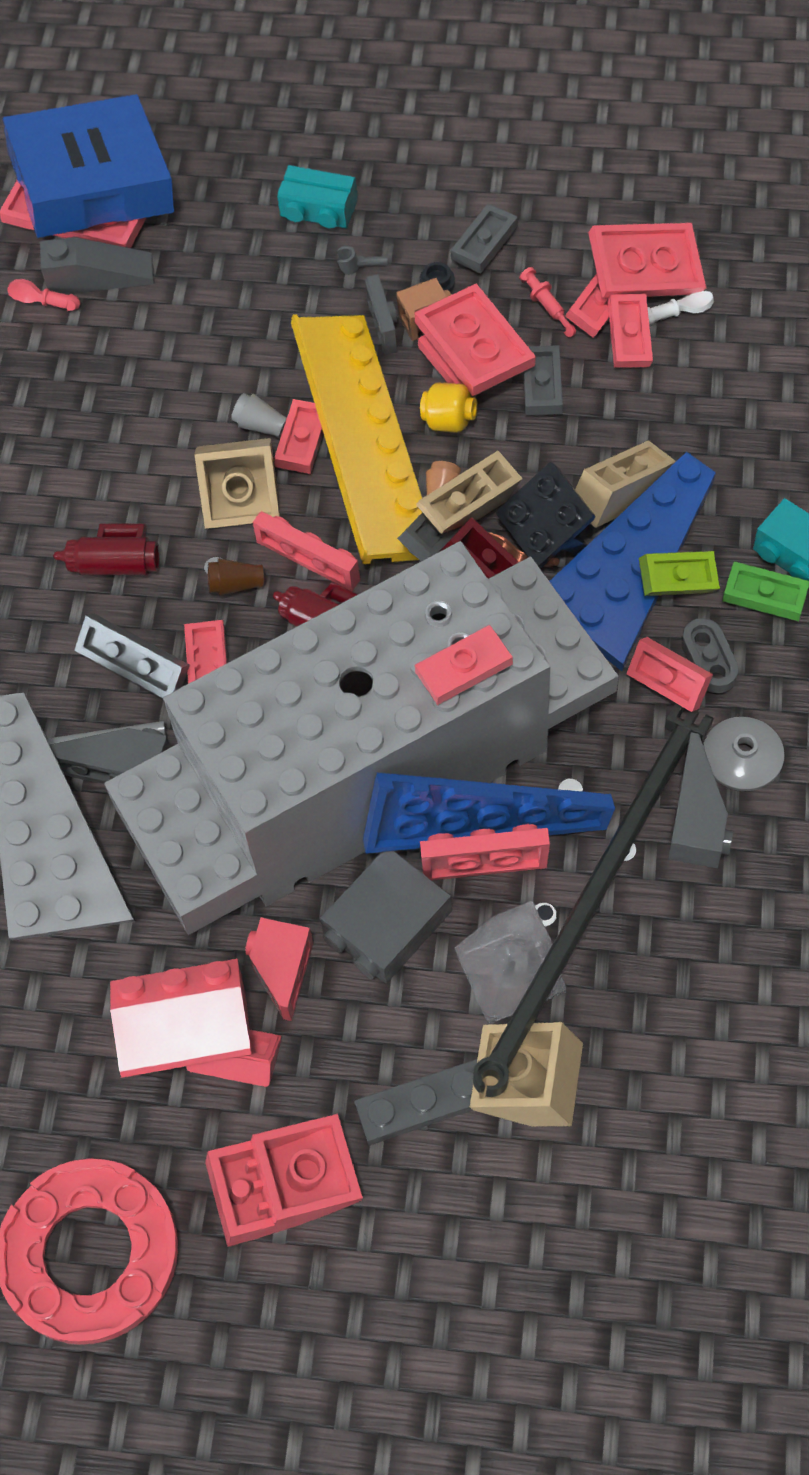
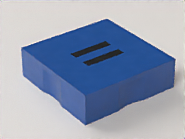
(88, 165)

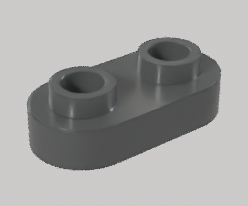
(714, 657)

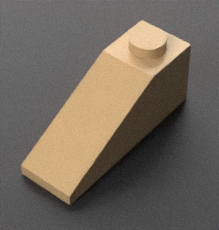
(621, 479)
(471, 493)

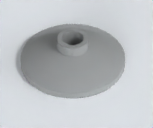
(740, 768)

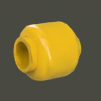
(448, 407)

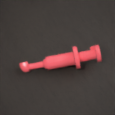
(541, 293)

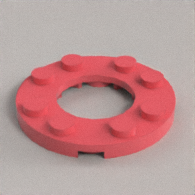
(136, 1291)

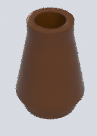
(233, 576)

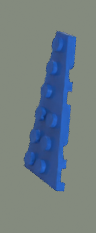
(605, 578)
(416, 807)

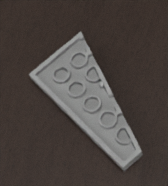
(47, 850)

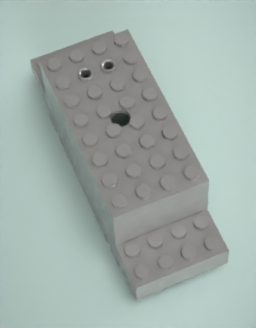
(287, 754)

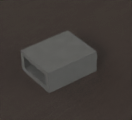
(385, 916)

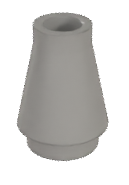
(258, 416)

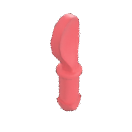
(28, 292)

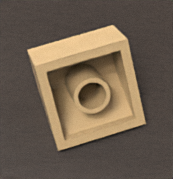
(236, 482)
(540, 1076)

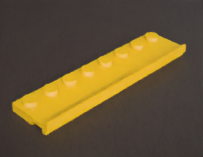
(360, 432)

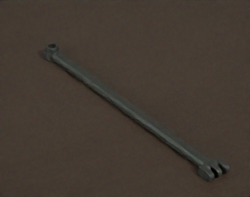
(587, 903)

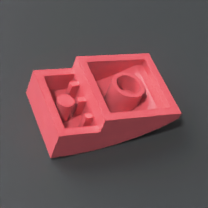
(282, 1179)

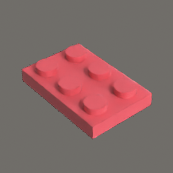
(647, 259)
(474, 339)
(485, 852)

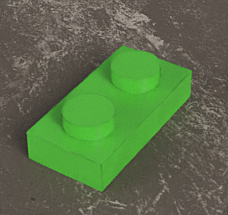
(766, 591)

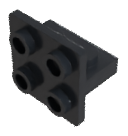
(547, 516)

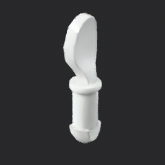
(692, 303)

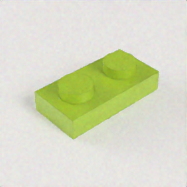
(679, 573)

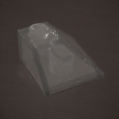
(504, 959)

